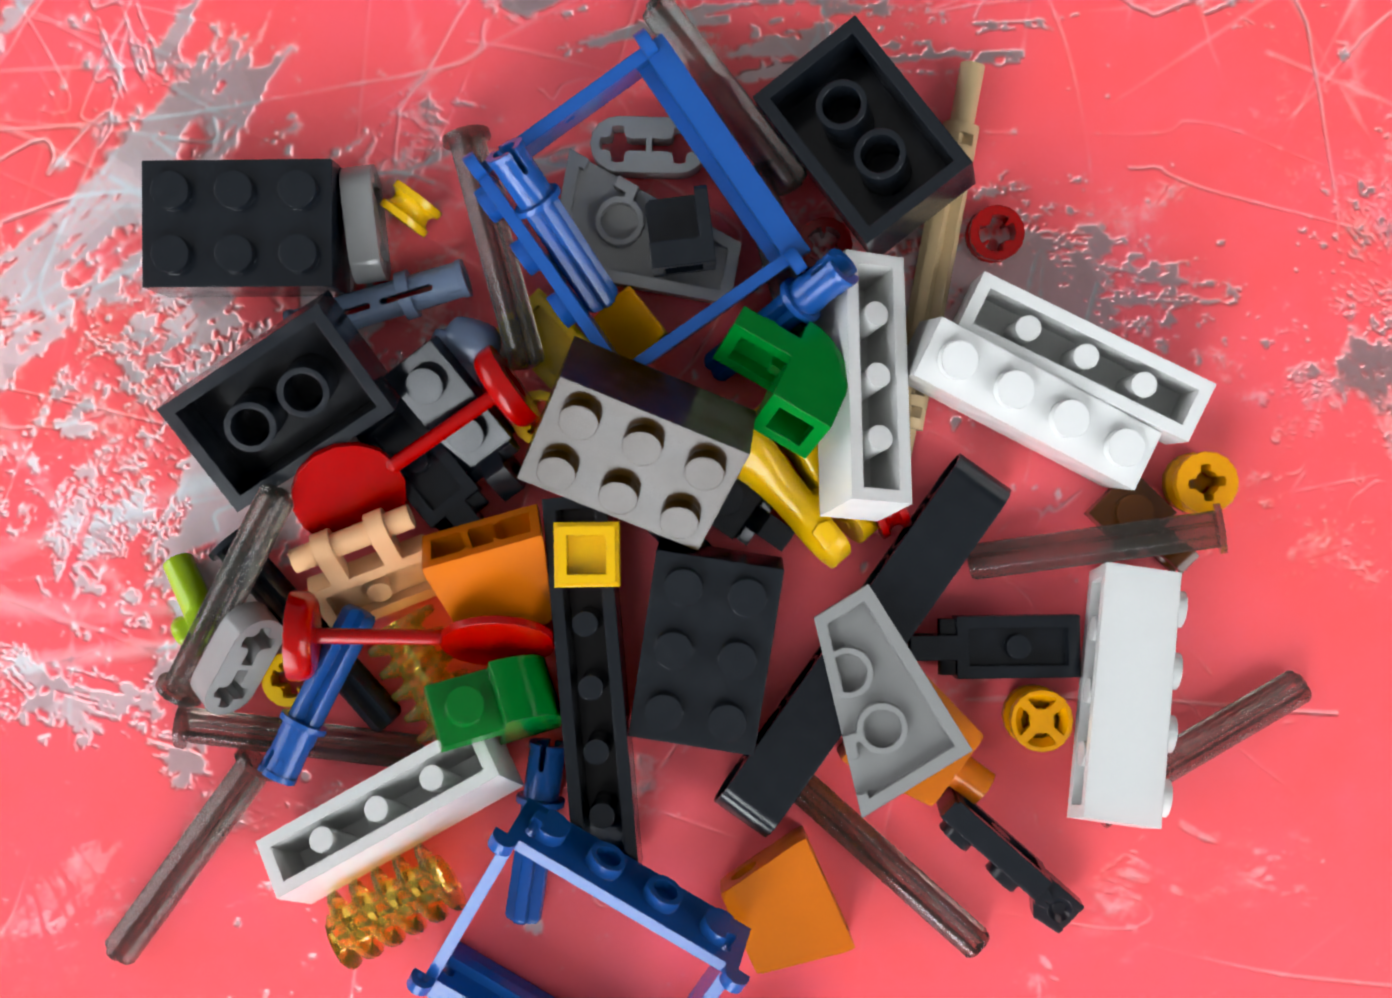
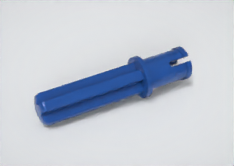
(540, 205)
(801, 299)
(317, 695)
(543, 786)

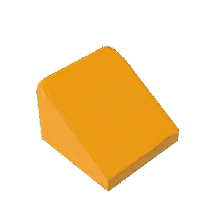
(630, 324)

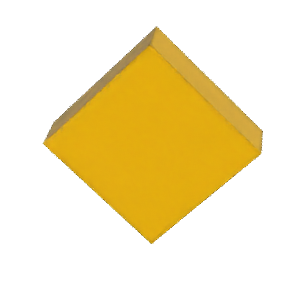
(587, 554)

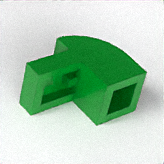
(801, 375)
(505, 700)

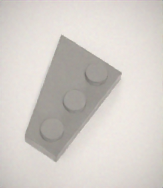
(615, 226)
(884, 703)

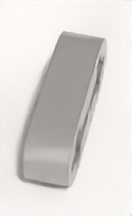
(639, 163)
(364, 224)
(237, 658)

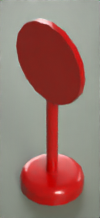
(356, 478)
(467, 640)

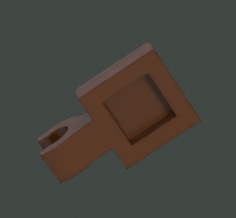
(1135, 505)

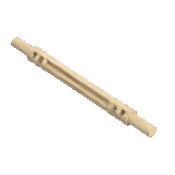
(942, 231)

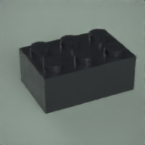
(866, 138)
(243, 228)
(281, 400)
(706, 647)

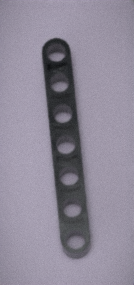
(907, 586)

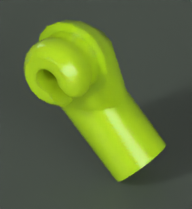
(188, 589)

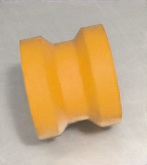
(1185, 483)
(1047, 726)

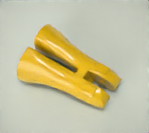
(798, 499)

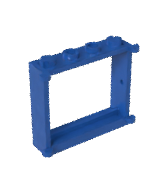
(713, 147)
(606, 875)

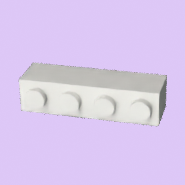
(1087, 357)
(1028, 404)
(868, 446)
(1127, 696)
(385, 817)

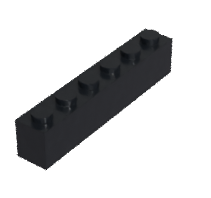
(593, 698)

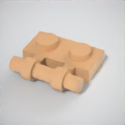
(375, 582)

